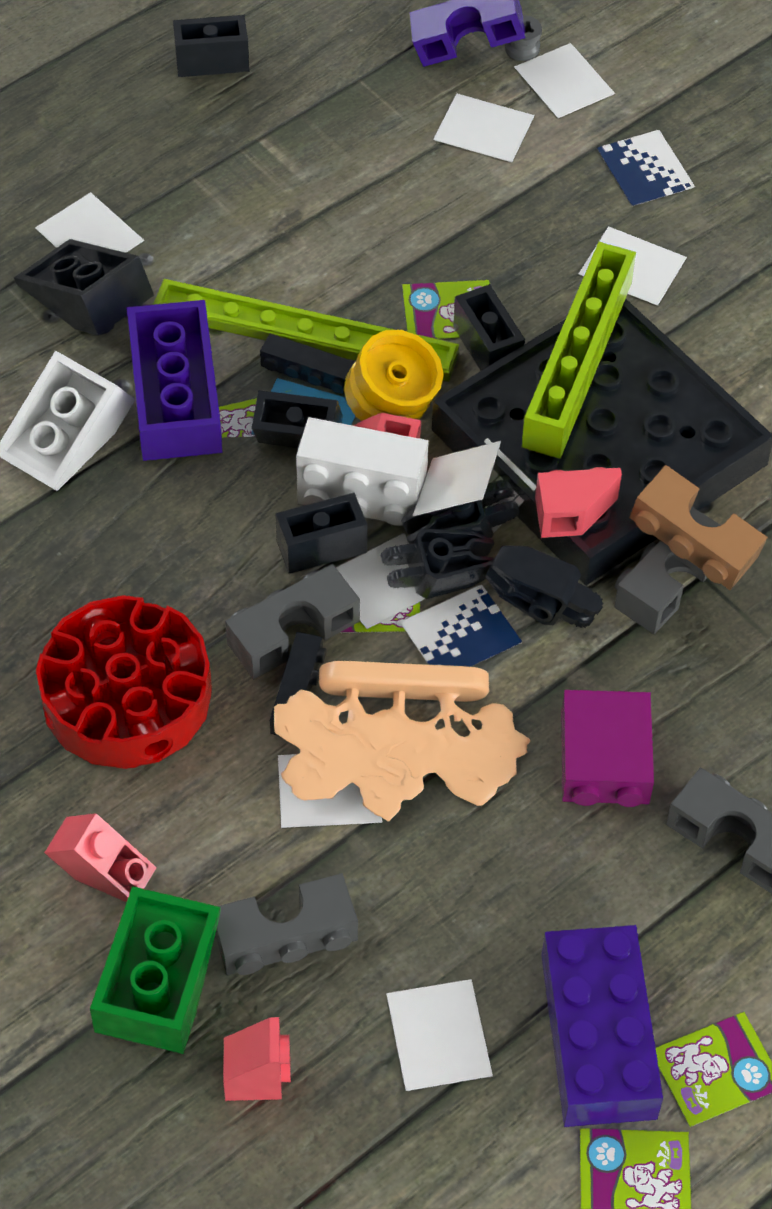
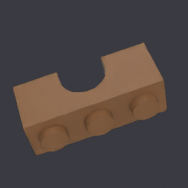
(719, 551)

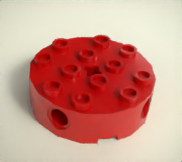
(124, 682)

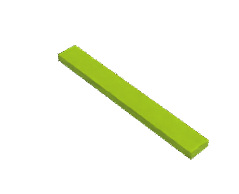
(260, 318)

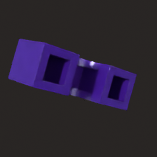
(441, 26)

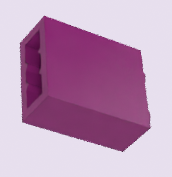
(607, 747)

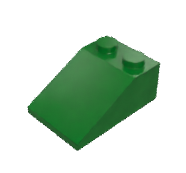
(155, 970)

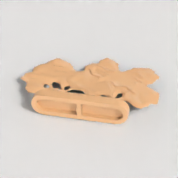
(389, 751)

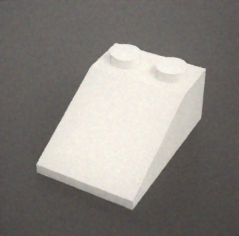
(63, 421)

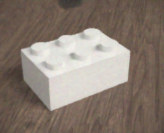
(375, 464)

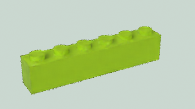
(578, 350)

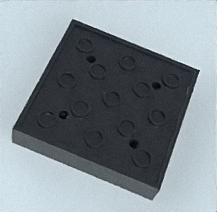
(627, 421)

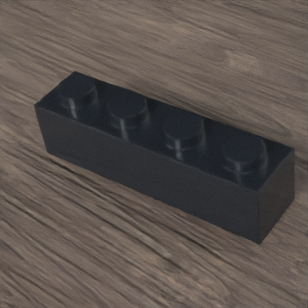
(305, 363)
(300, 669)

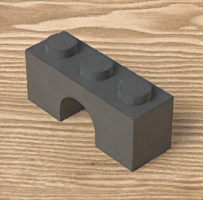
(648, 590)
(318, 600)
(712, 807)
(252, 941)

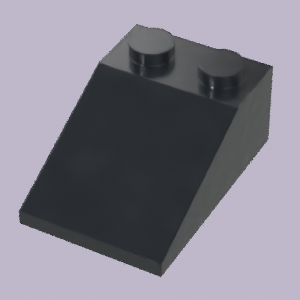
(87, 285)

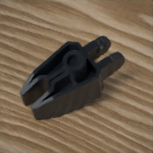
(467, 516)
(440, 561)
(542, 586)

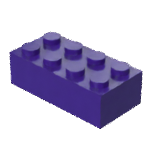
(174, 380)
(601, 1026)

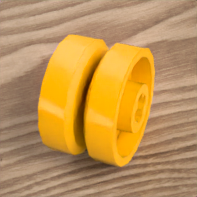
(393, 376)

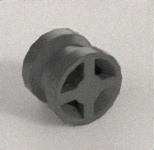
(528, 47)

